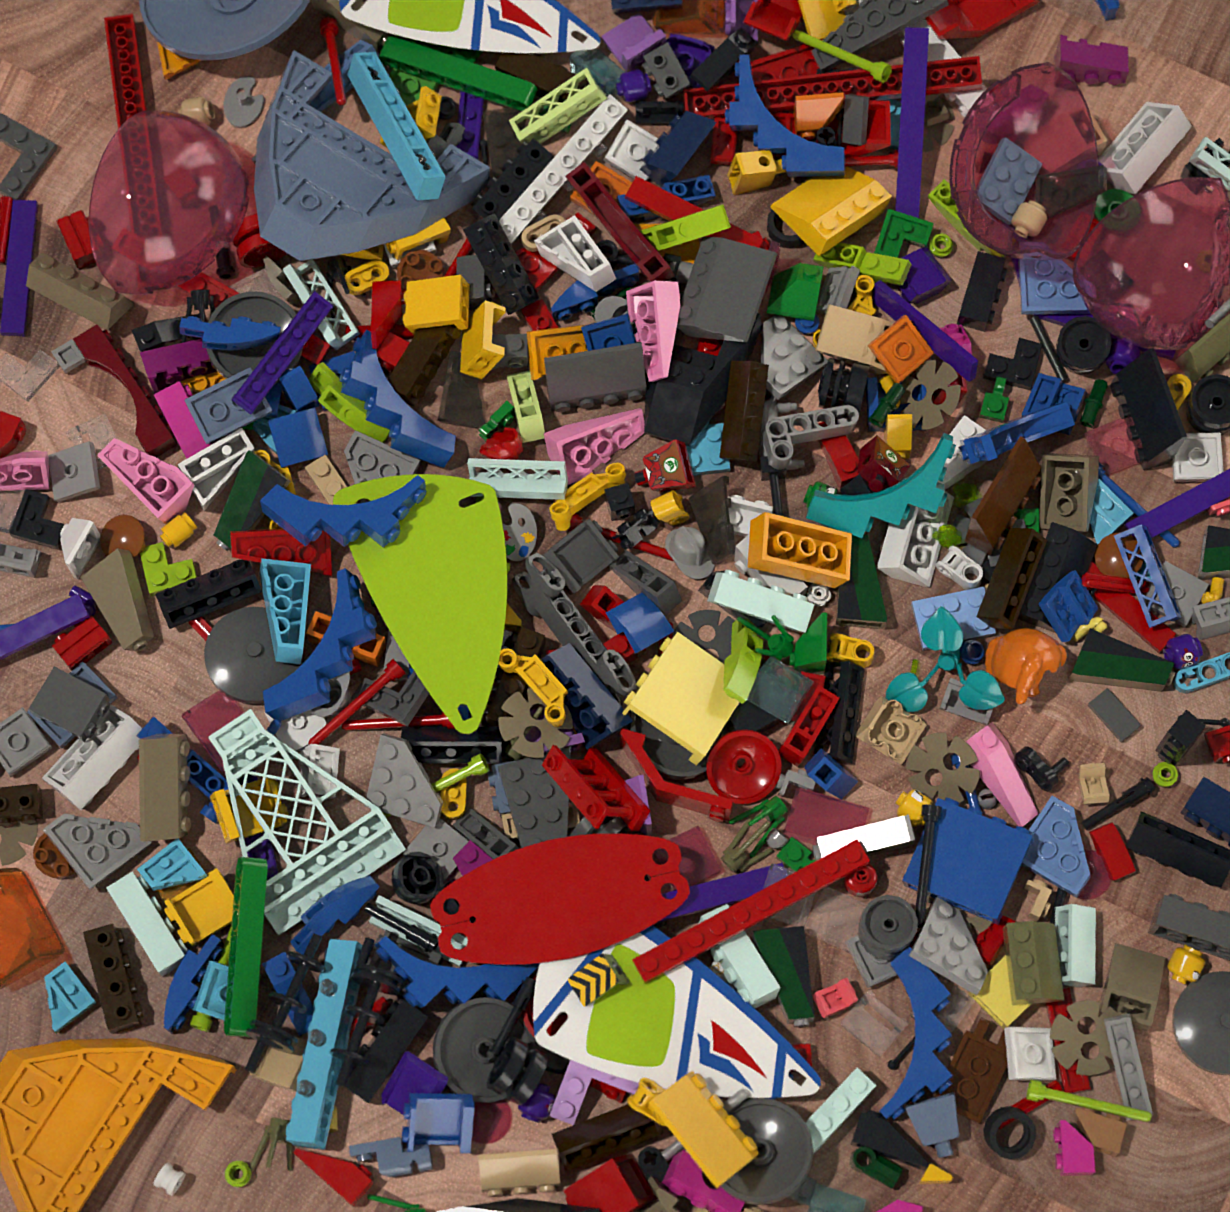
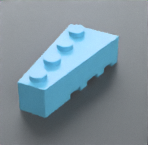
(286, 599)

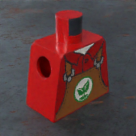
(667, 468)

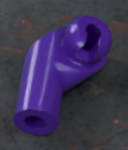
(87, 598)

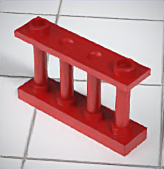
(607, 781)

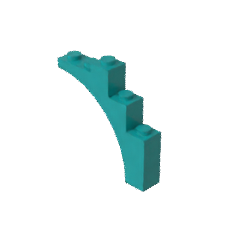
(920, 489)

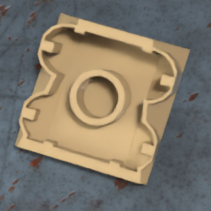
(891, 729)
(281, 1068)

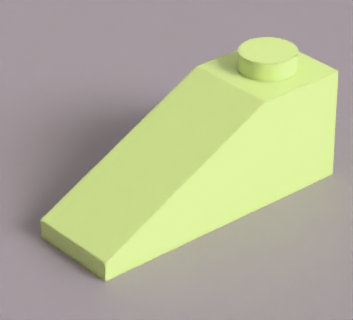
(526, 406)

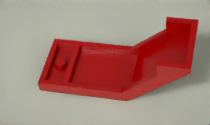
(775, 17)
(974, 17)
(877, 136)
(715, 806)

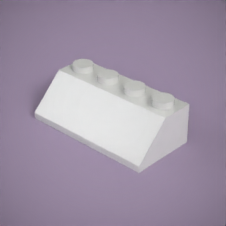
(1143, 145)
(909, 549)
(92, 763)

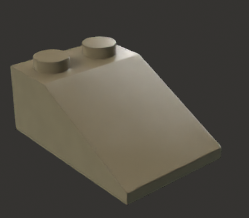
(1068, 490)

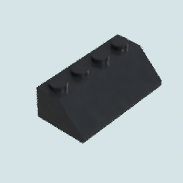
(1064, 552)

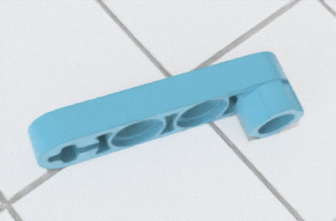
(1216, 664)

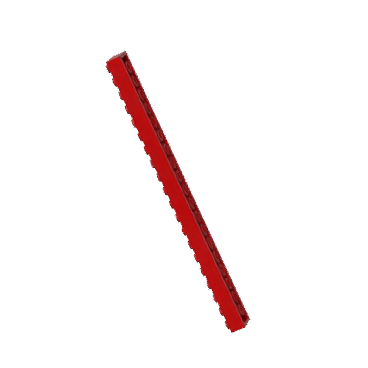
(125, 66)
(780, 94)

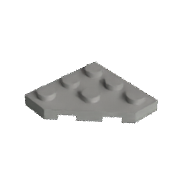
(789, 356)
(374, 460)
(401, 784)
(95, 845)
(949, 948)

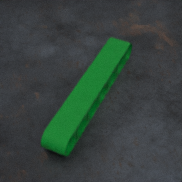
(457, 73)
(245, 945)

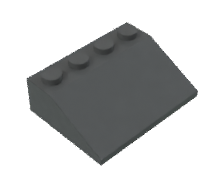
(724, 290)
(595, 377)

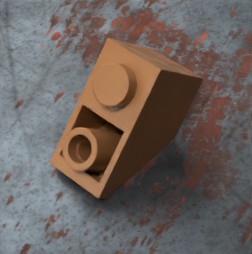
(1101, 1131)

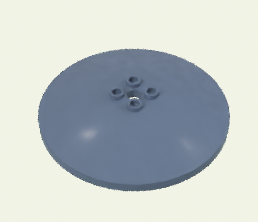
(218, 26)

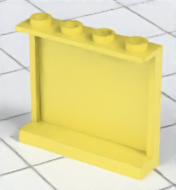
(684, 696)

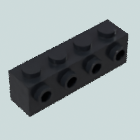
(513, 182)
(501, 264)
(208, 593)
(447, 745)
(1180, 849)
(385, 1048)

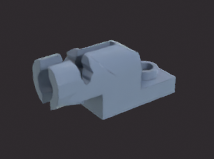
(392, 1157)

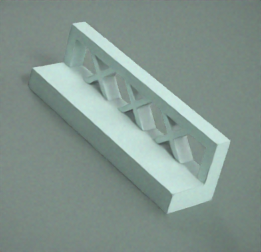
(1212, 165)
(304, 292)
(519, 483)
(410, 918)

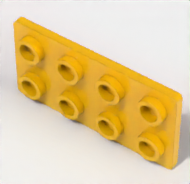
(824, 16)

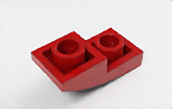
(1112, 850)

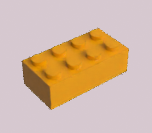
(799, 550)

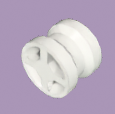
(169, 1179)

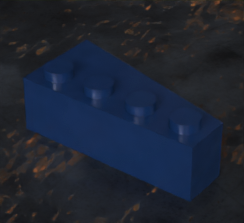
(590, 703)

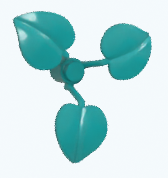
(943, 632)

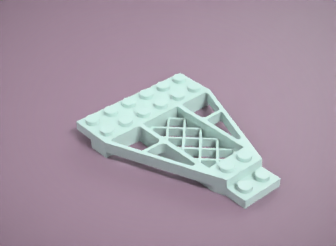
(341, 859)

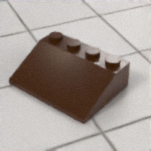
(1004, 498)

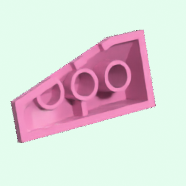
(655, 314)
(592, 441)
(25, 471)
(154, 482)
(1002, 774)

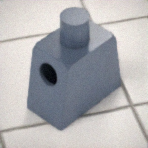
(936, 1122)

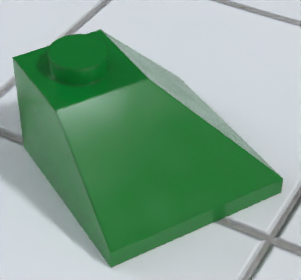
(796, 291)
(811, 648)

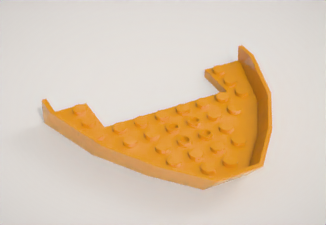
(77, 1103)

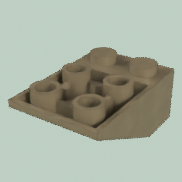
(1133, 985)

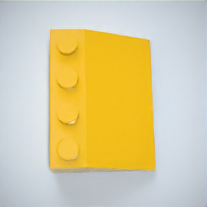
(832, 208)
(704, 1128)

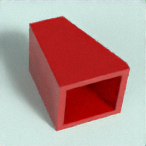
(612, 1187)

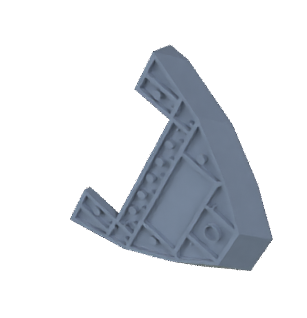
(334, 191)

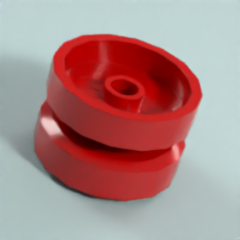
(253, 248)

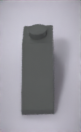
(647, 580)
(483, 834)

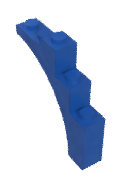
(802, 156)
(386, 408)
(1002, 438)
(343, 522)
(332, 657)
(459, 983)
(930, 1034)

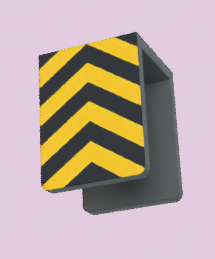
(597, 978)

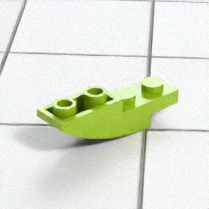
(942, 200)
(687, 228)
(876, 266)
(344, 407)
(742, 663)

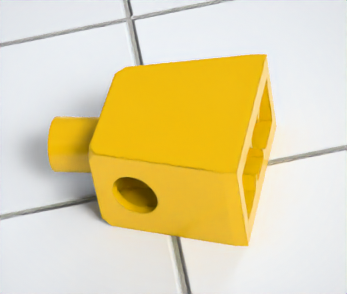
(753, 171)

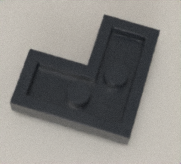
(1019, 370)
(30, 521)

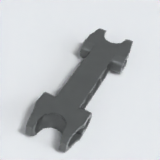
(550, 602)

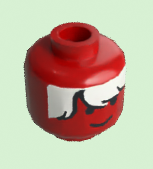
(860, 887)

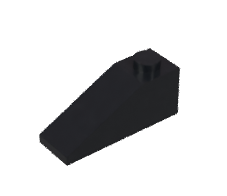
(723, 59)
(160, 334)
(885, 1140)

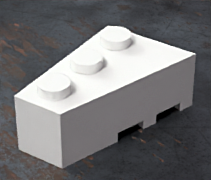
(576, 253)
(216, 466)
(956, 466)
(789, 584)

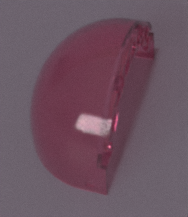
(1050, 120)
(164, 201)
(1176, 253)

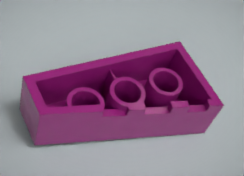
(176, 363)

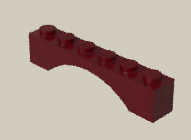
(618, 224)
(99, 354)

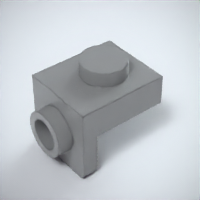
(798, 779)

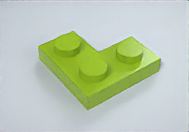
(162, 575)

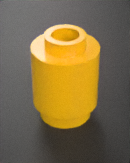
(177, 530)

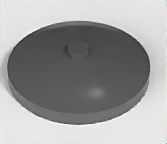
(259, 308)
(242, 656)
(667, 754)
(1203, 1022)
(465, 1043)
(783, 1149)

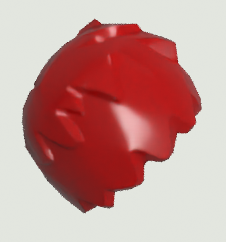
(503, 445)

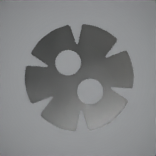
(962, 524)
(723, 632)

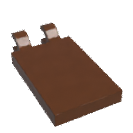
(976, 1071)

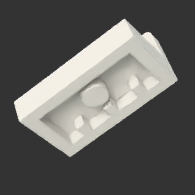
(744, 511)
(325, 758)

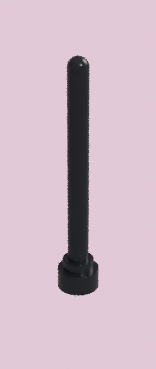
(930, 815)

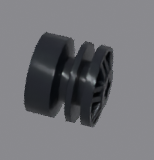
(843, 385)

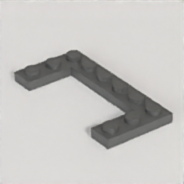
(35, 154)
(394, 705)

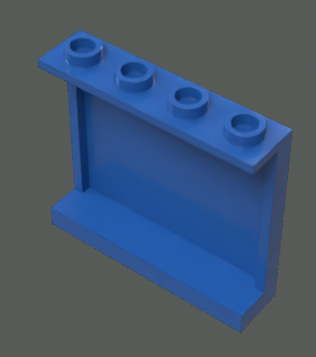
(971, 860)

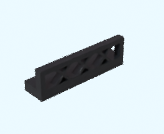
(845, 713)

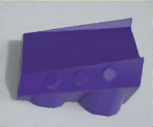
(689, 53)
(924, 277)
(411, 1076)

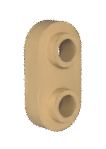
(539, 229)

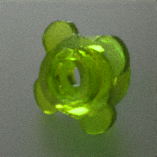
(959, 490)
(947, 535)

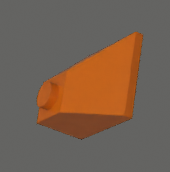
(815, 112)

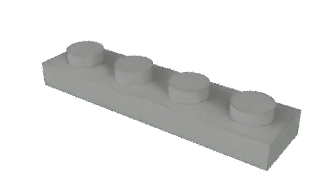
(1127, 1063)

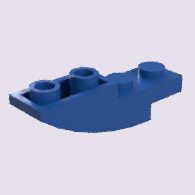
(694, 190)
(582, 298)
(240, 335)
(202, 774)
(339, 904)
(183, 990)

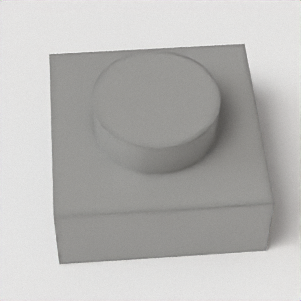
(68, 356)

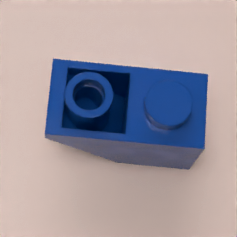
(298, 390)
(830, 774)

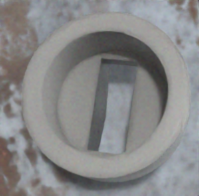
(987, 803)
(776, 839)

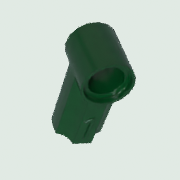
(877, 1168)

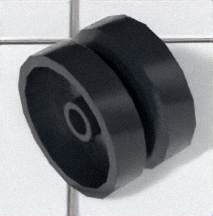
(1080, 359)
(1210, 405)
(517, 1071)

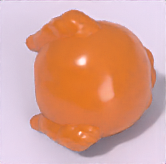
(1022, 659)

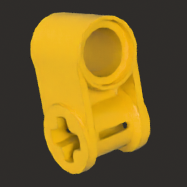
(669, 508)
(848, 649)
(645, 1108)

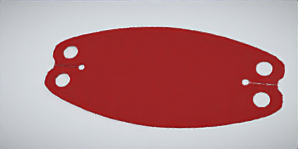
(559, 899)

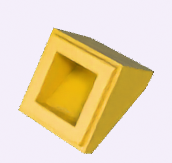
(935, 1175)

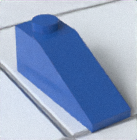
(281, 974)

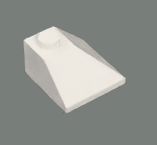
(78, 544)

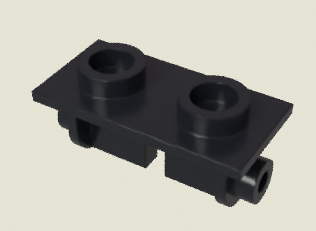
(657, 111)
(629, 531)

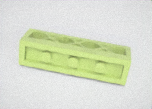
(559, 114)

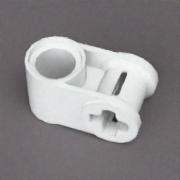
(957, 565)

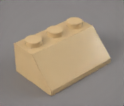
(519, 1171)

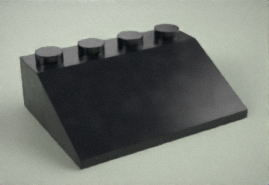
(1149, 411)

